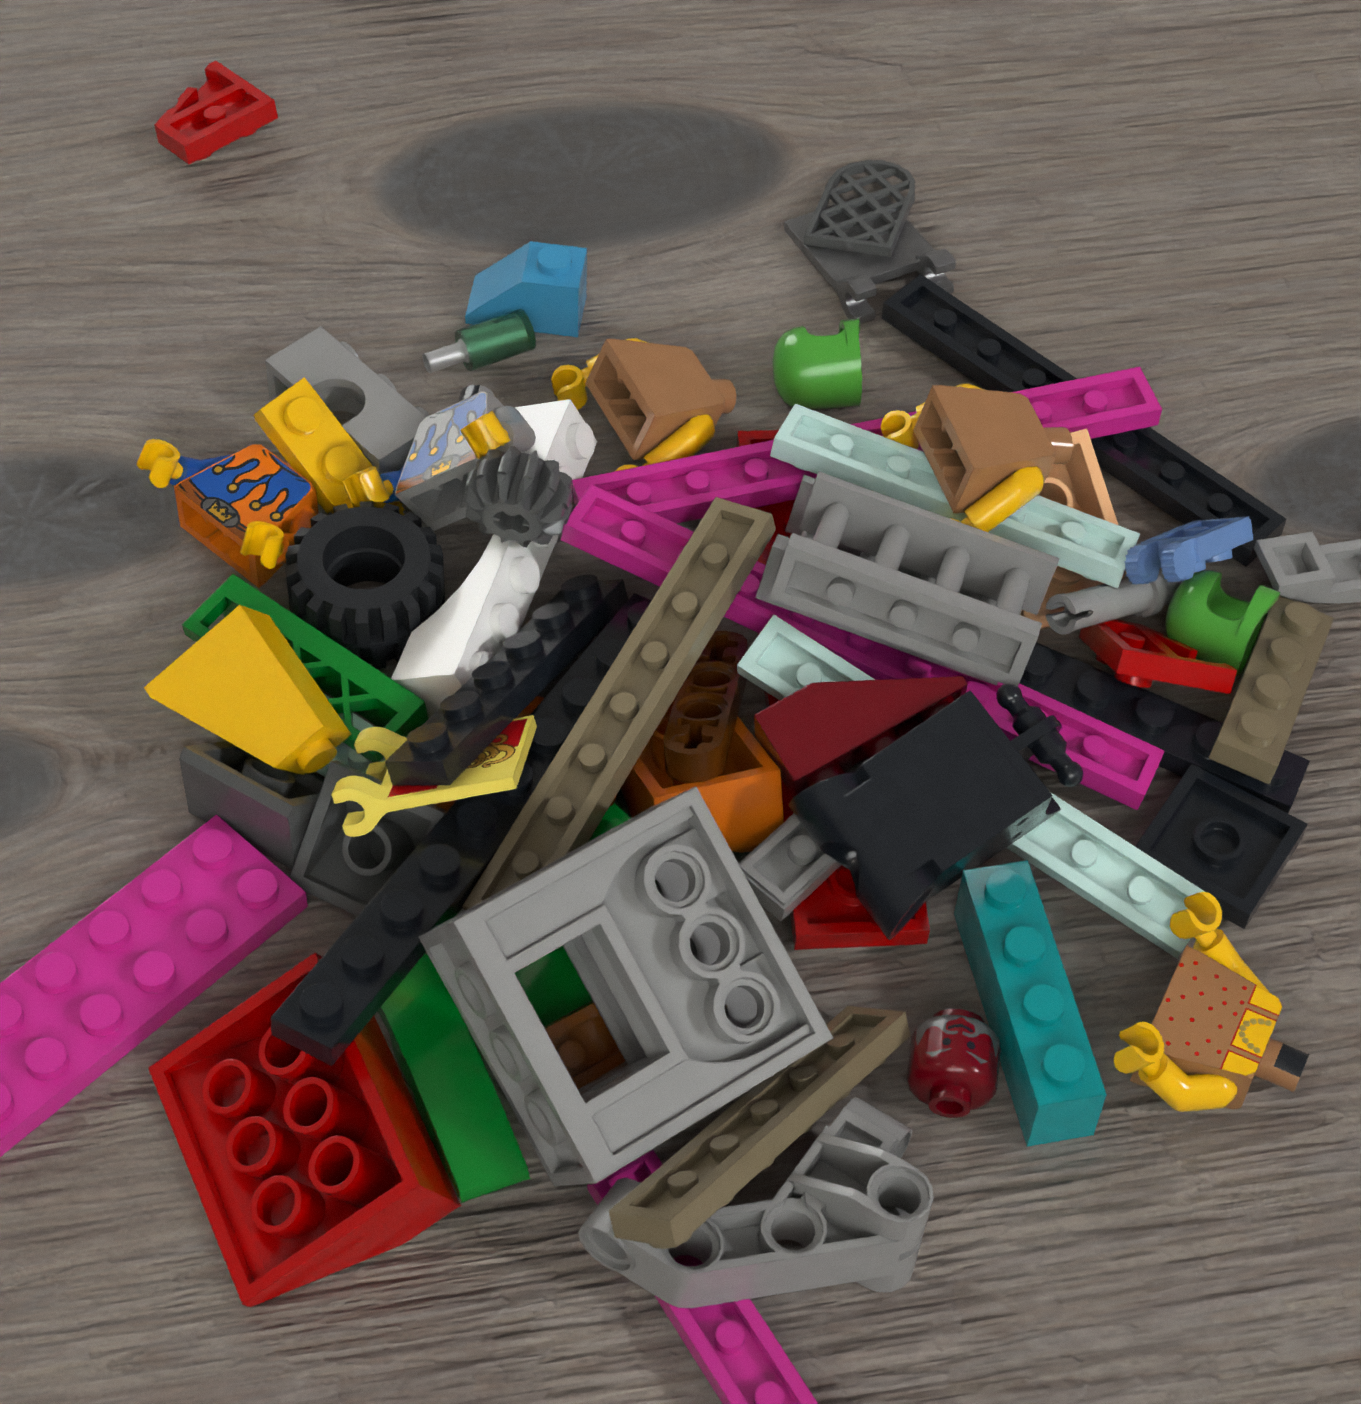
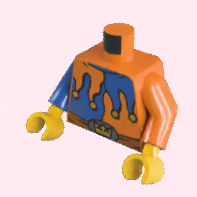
(236, 503)

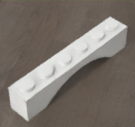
(502, 583)

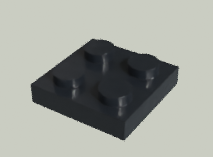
(1223, 841)

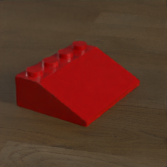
(297, 1155)

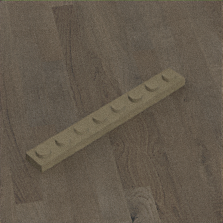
(632, 696)

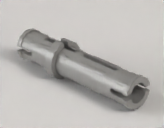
(1108, 603)

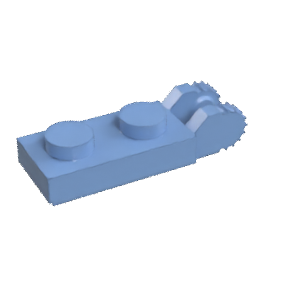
(1186, 549)

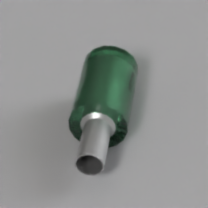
(485, 343)

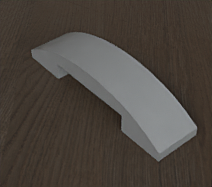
(1310, 570)

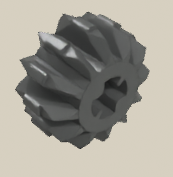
(518, 496)

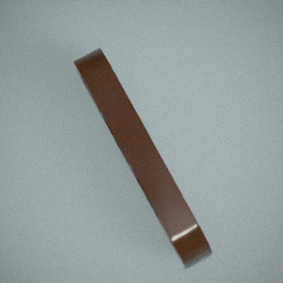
(706, 711)

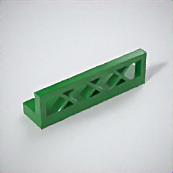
(334, 668)

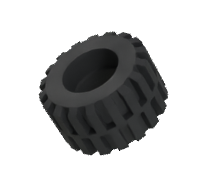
(363, 547)

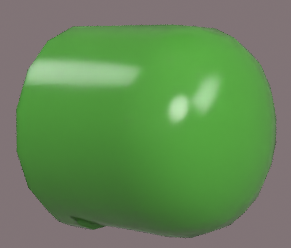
(819, 369)
(1215, 622)

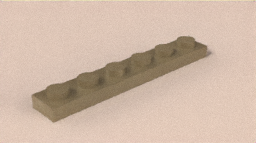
(756, 1130)

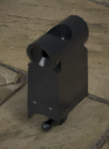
(936, 803)

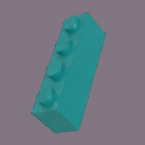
(1029, 1004)

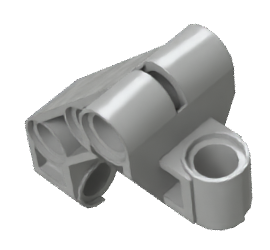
(845, 1203)

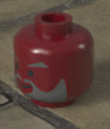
(954, 1061)

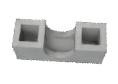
(378, 416)

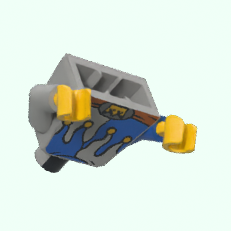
(443, 456)

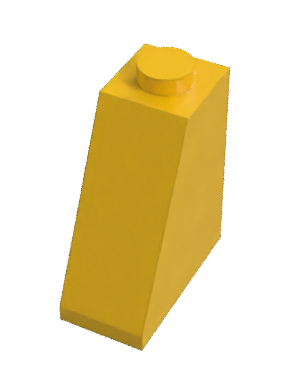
(253, 693)

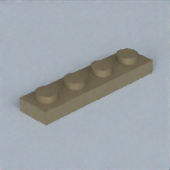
(1272, 689)

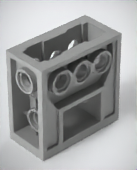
(673, 966)

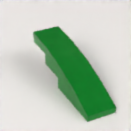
(451, 1085)

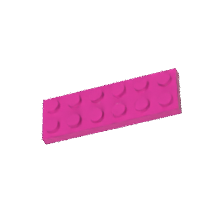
(133, 969)

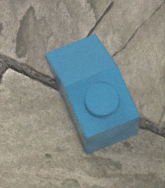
(540, 280)

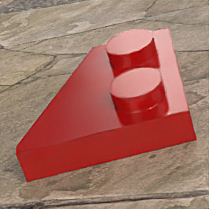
(214, 115)
(1147, 655)

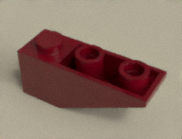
(844, 722)

